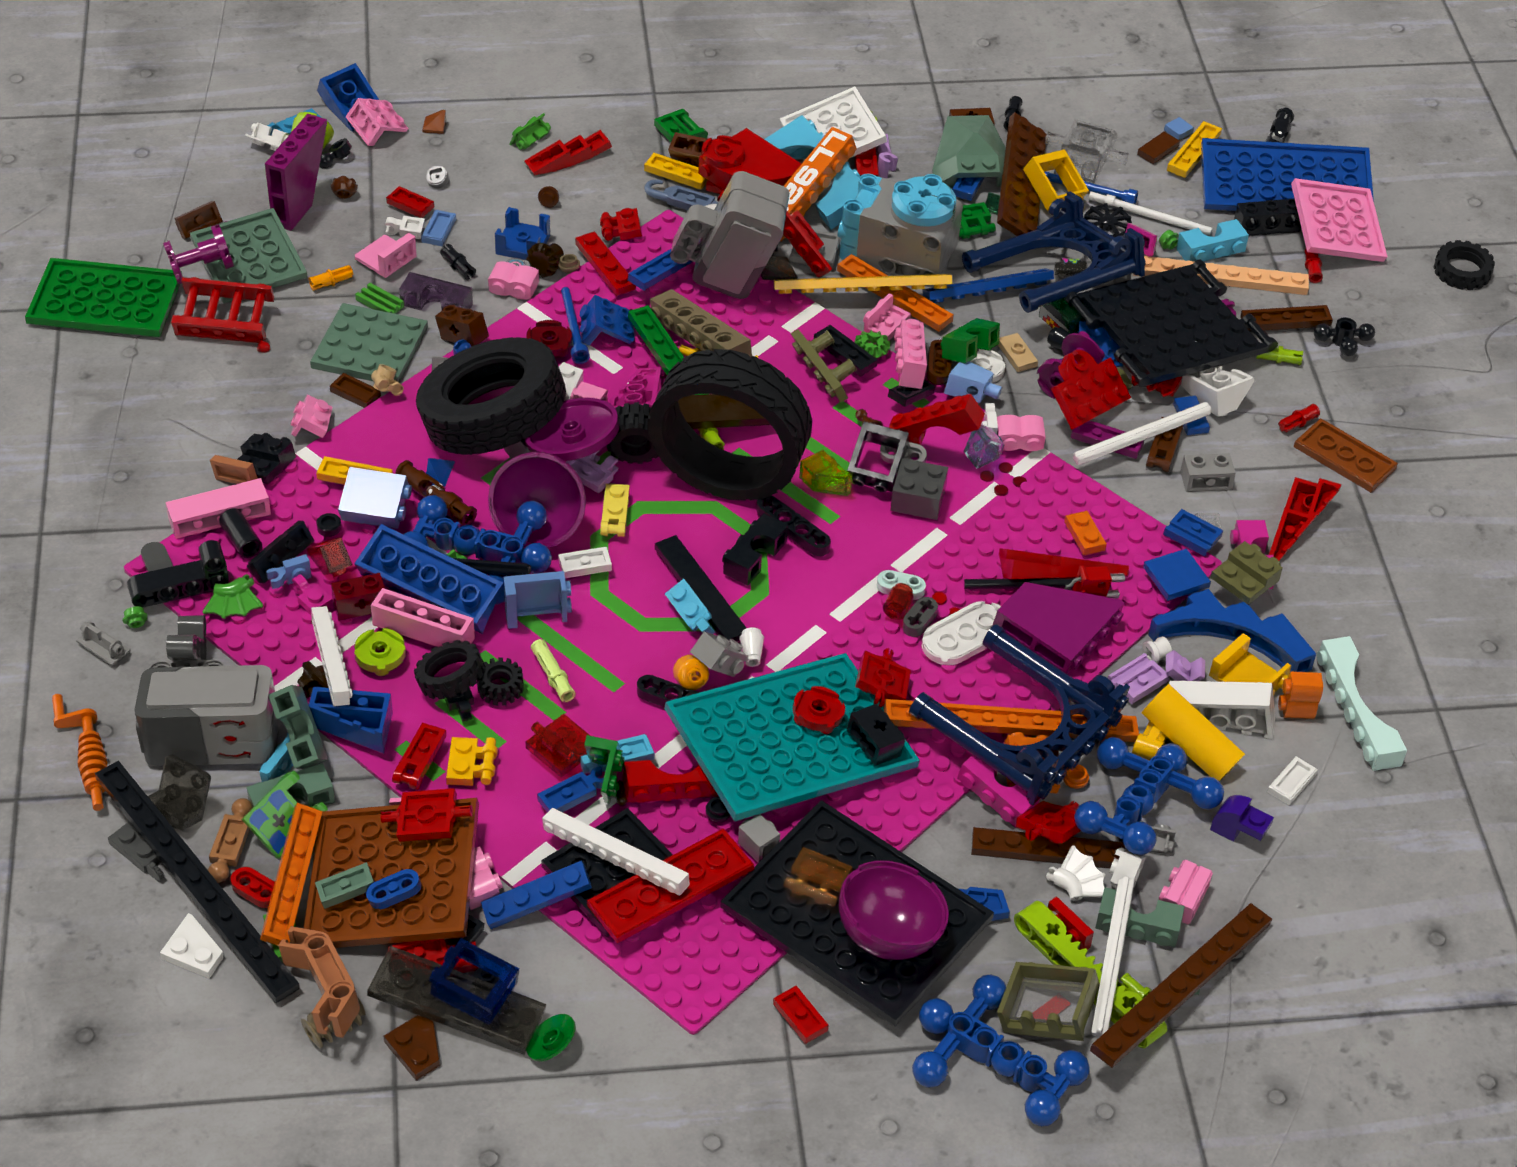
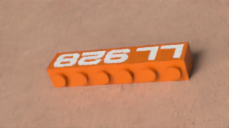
(819, 170)

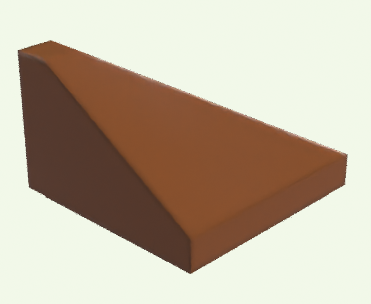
(435, 122)

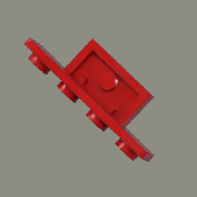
(806, 243)

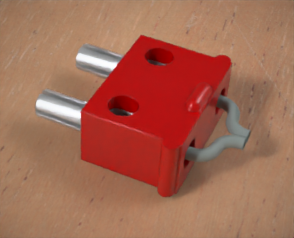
(1096, 581)

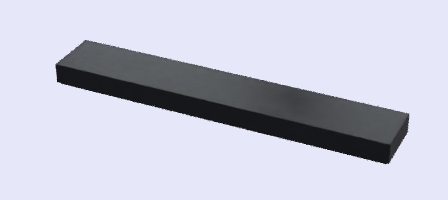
(685, 567)

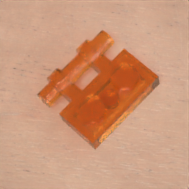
(818, 869)

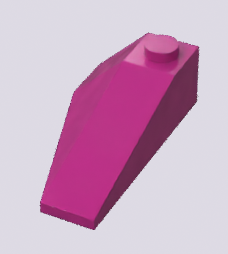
(642, 388)

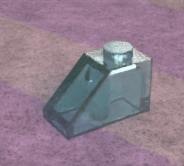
(983, 446)

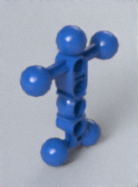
(486, 544)
(1140, 797)
(931, 1069)

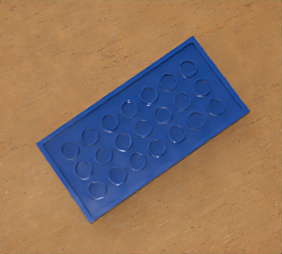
(1264, 170)

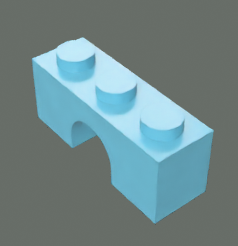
(1228, 240)

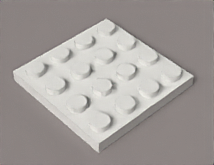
(847, 113)

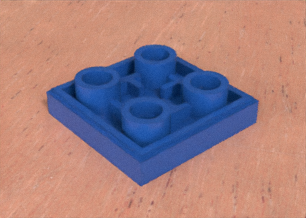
(1176, 574)

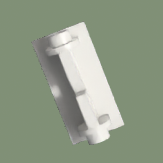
(261, 135)

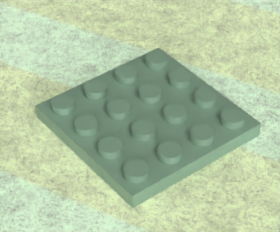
(258, 251)
(368, 337)

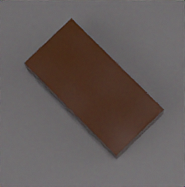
(1158, 147)
(354, 390)

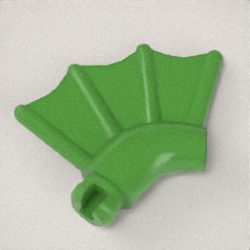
(233, 598)

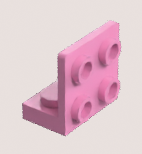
(374, 117)
(388, 255)

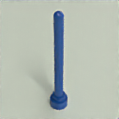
(1127, 195)
(579, 351)

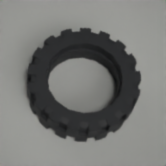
(1460, 278)
(458, 680)

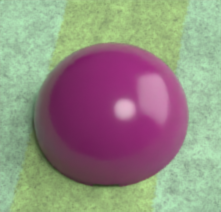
(539, 479)
(892, 910)

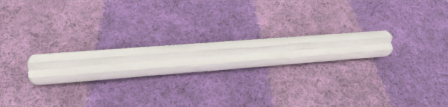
(1141, 433)
(1112, 957)

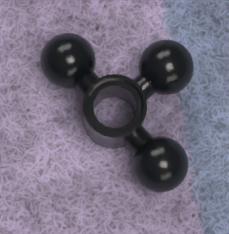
(1344, 334)

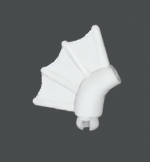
(1078, 876)

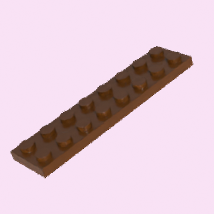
(1018, 198)

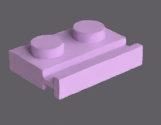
(1141, 676)

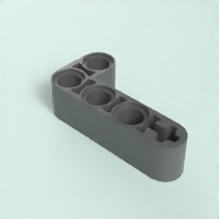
(190, 641)

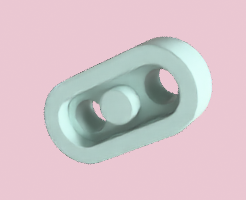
(889, 578)

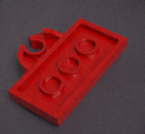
(1088, 387)

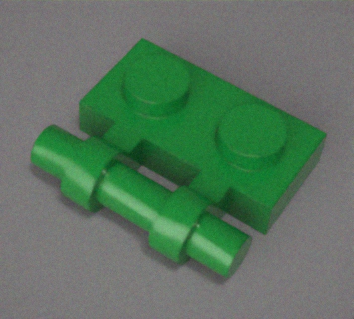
(977, 215)

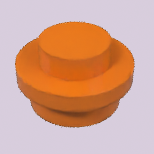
(1077, 777)

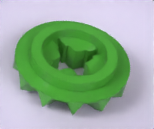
(882, 344)

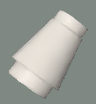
(752, 643)

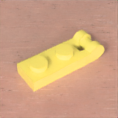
(615, 510)

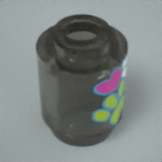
(1068, 267)

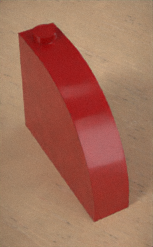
(759, 159)

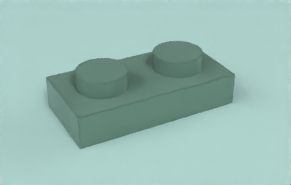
(344, 885)

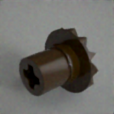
(545, 258)

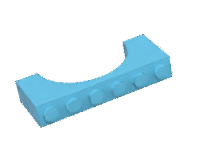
(798, 141)

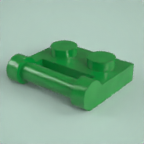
(673, 122)

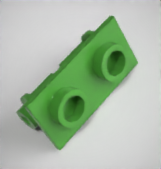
(524, 135)

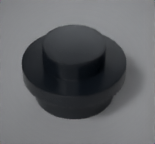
(716, 810)

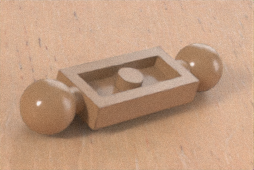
(229, 841)

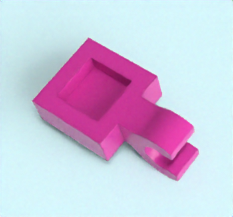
(310, 596)

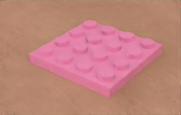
(1338, 220)

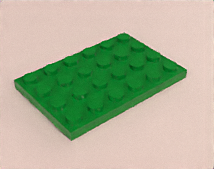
(103, 297)

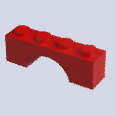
(959, 414)
(647, 783)

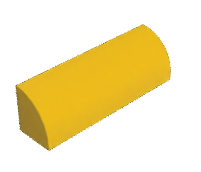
(1193, 733)

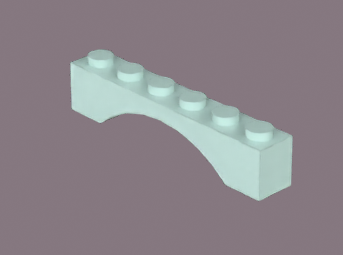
(1379, 742)

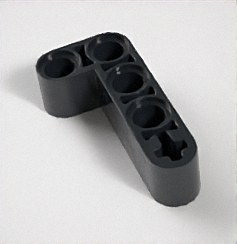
(181, 580)

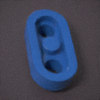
(393, 889)

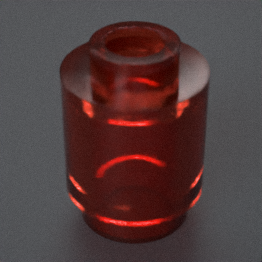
(898, 601)

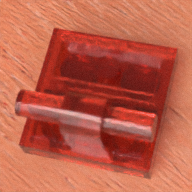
(558, 744)

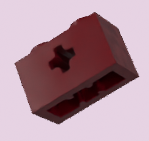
(355, 595)

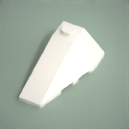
(1218, 388)

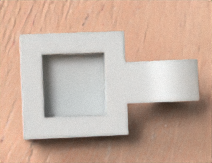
(407, 225)

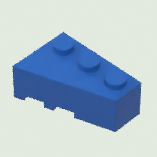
(361, 722)

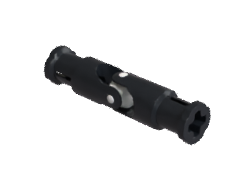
(1280, 126)

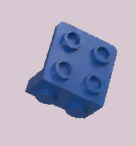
(605, 317)

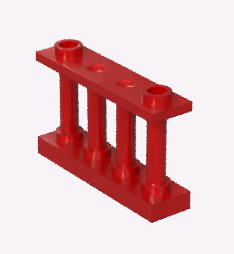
(222, 329)

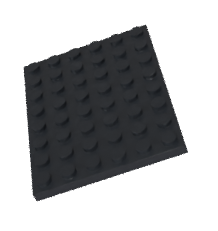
(816, 933)

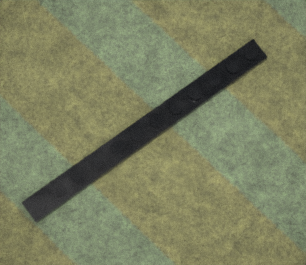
(198, 882)

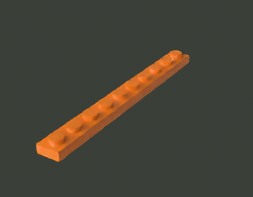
(1007, 719)

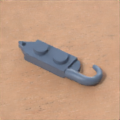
(678, 196)

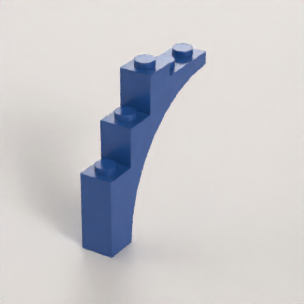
(1206, 616)

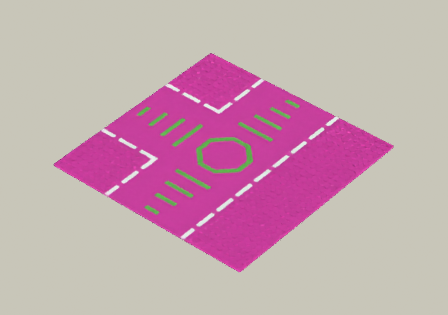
(630, 629)

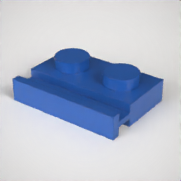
(1193, 532)

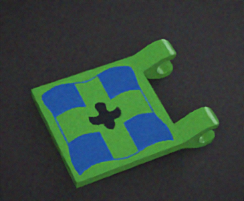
(273, 814)

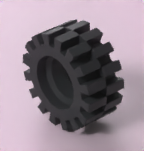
(501, 692)

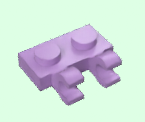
(593, 474)

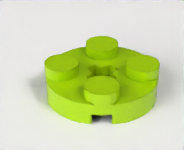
(381, 662)

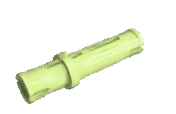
(556, 676)

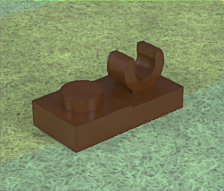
(198, 218)

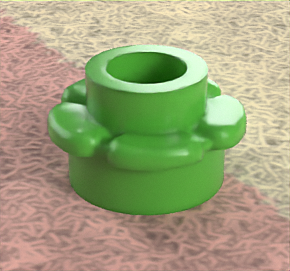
(1168, 240)
(134, 617)

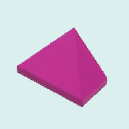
(1149, 238)

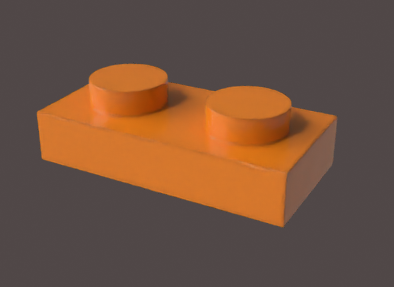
(1085, 533)

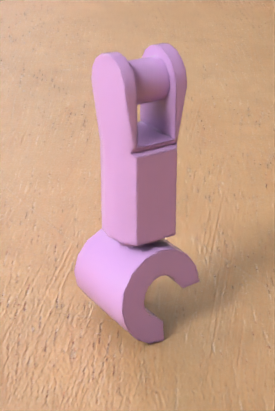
(886, 160)

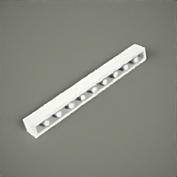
(331, 656)
(616, 851)

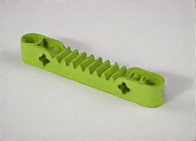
(1040, 928)

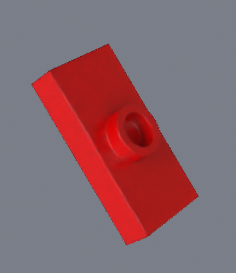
(410, 202)

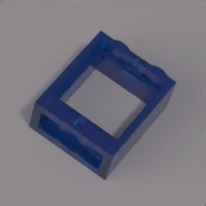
(464, 1000)

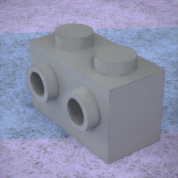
(1208, 472)
(719, 653)

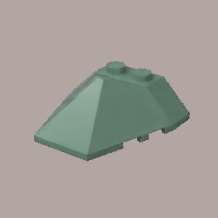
(969, 150)

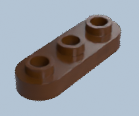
(937, 367)

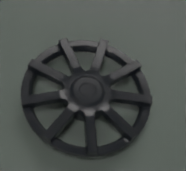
(1108, 221)

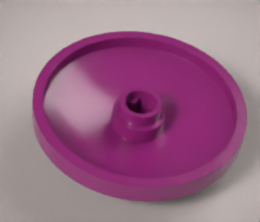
(577, 429)

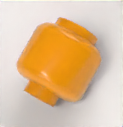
(690, 672)

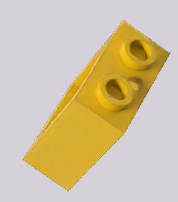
(1066, 170)

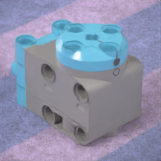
(901, 225)

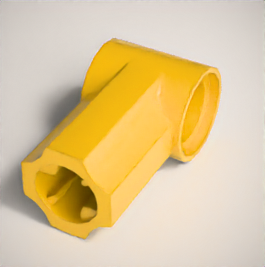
(1149, 742)

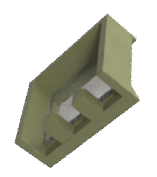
(1048, 1000)

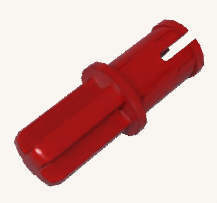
(1313, 265)
(1299, 418)

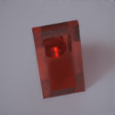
(330, 556)

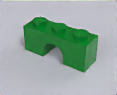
(963, 342)

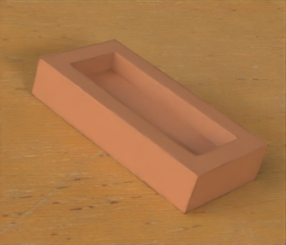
(232, 470)

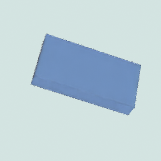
(438, 228)

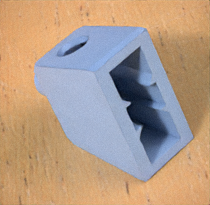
(972, 379)

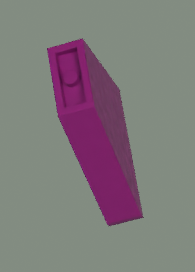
(294, 171)
(1058, 622)

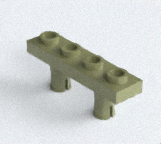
(812, 359)

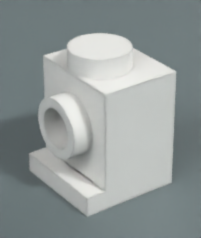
(1127, 865)

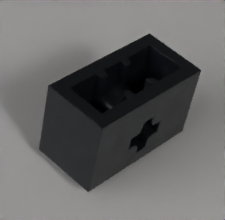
(876, 734)

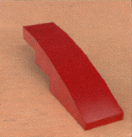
(561, 155)

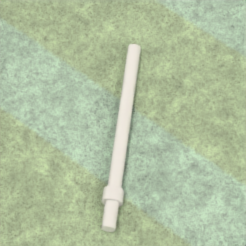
(1112, 201)

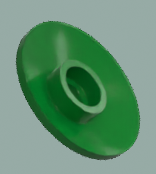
(551, 1037)

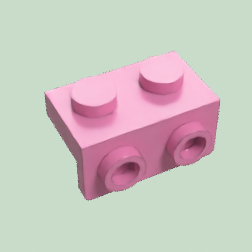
(885, 317)
(312, 416)

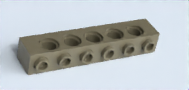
(696, 324)

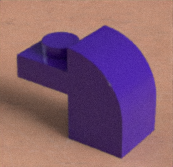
(1238, 815)

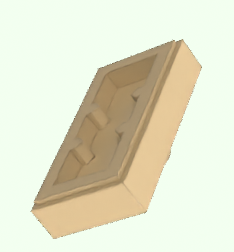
(1017, 352)

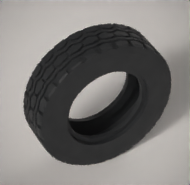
(499, 421)

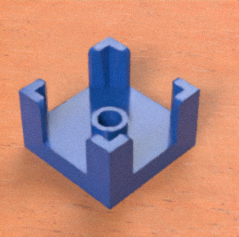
(520, 237)

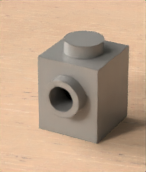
(758, 836)

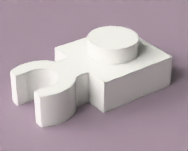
(990, 417)

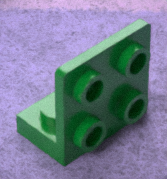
(605, 751)

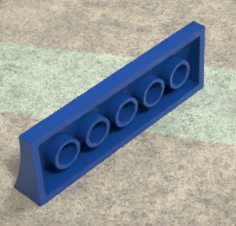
(429, 575)

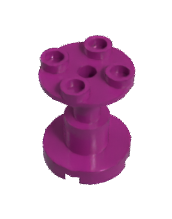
(207, 250)
(1049, 372)

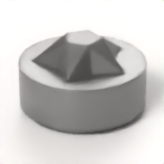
(437, 176)

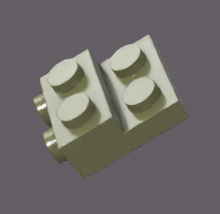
(1247, 572)

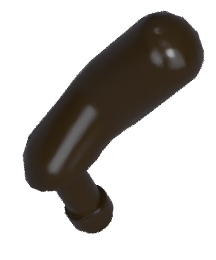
(621, 796)

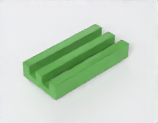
(382, 298)

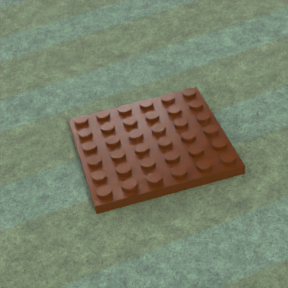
(443, 865)

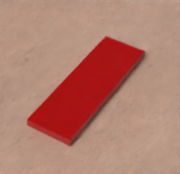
(640, 903)

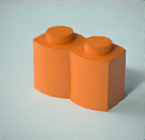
(1301, 695)

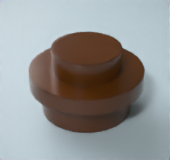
(548, 196)

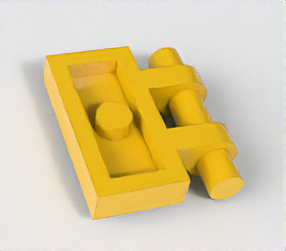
(462, 761)

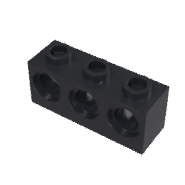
(1268, 217)

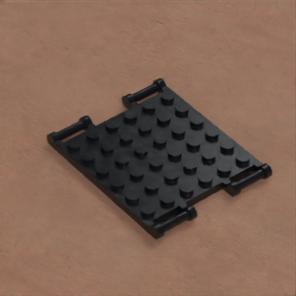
(1171, 324)

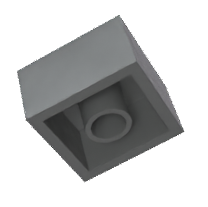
(919, 488)

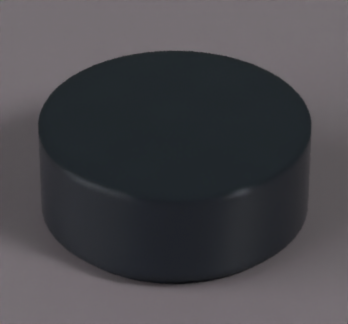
(328, 524)

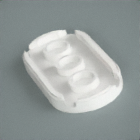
(959, 634)

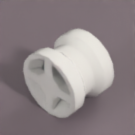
(1157, 650)

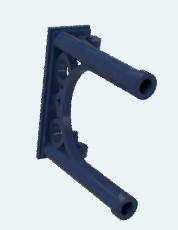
(1109, 255)
(1024, 764)

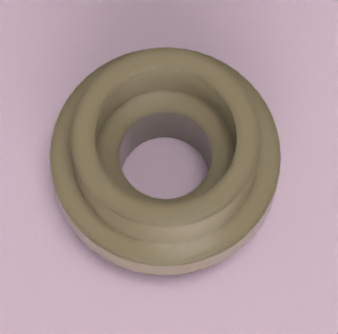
(569, 263)

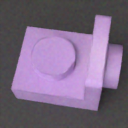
(1182, 670)

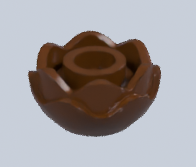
(344, 187)

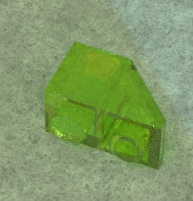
(825, 475)

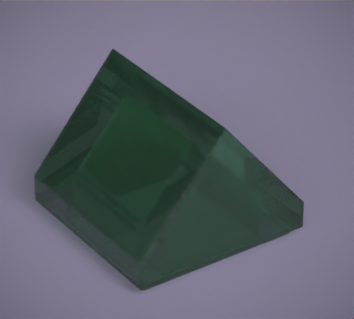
(992, 203)

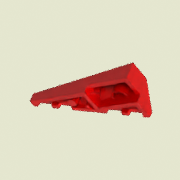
(1302, 507)
(1031, 565)

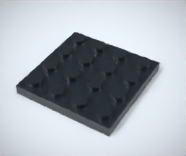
(601, 872)

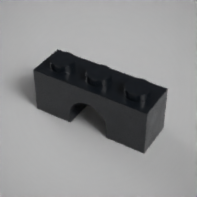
(743, 559)

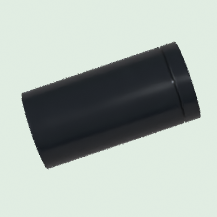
(240, 533)

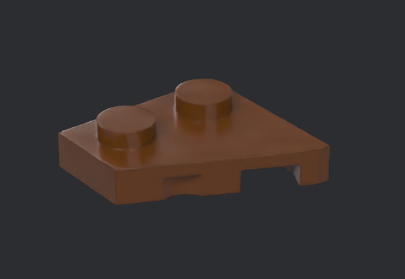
(415, 1046)

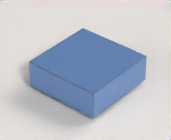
(1178, 128)

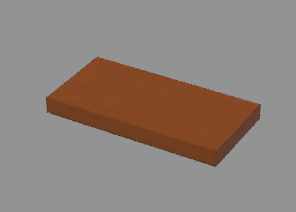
(1345, 455)

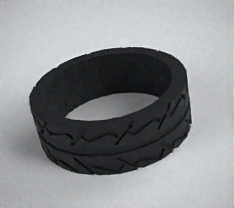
(744, 380)

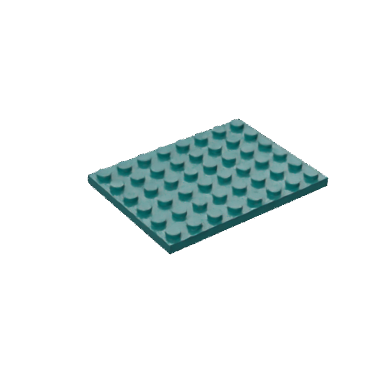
(761, 756)

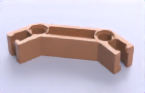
(316, 953)

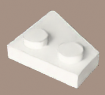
(192, 948)

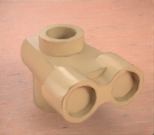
(384, 380)

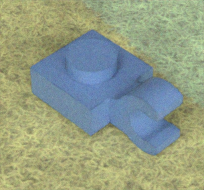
(290, 569)

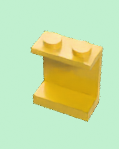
(1239, 665)

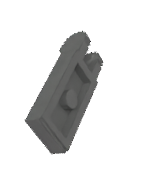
(136, 850)

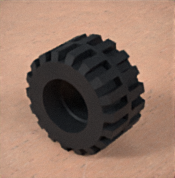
(632, 439)

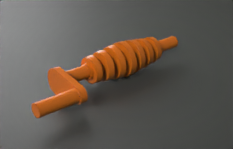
(90, 747)

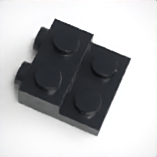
(268, 455)

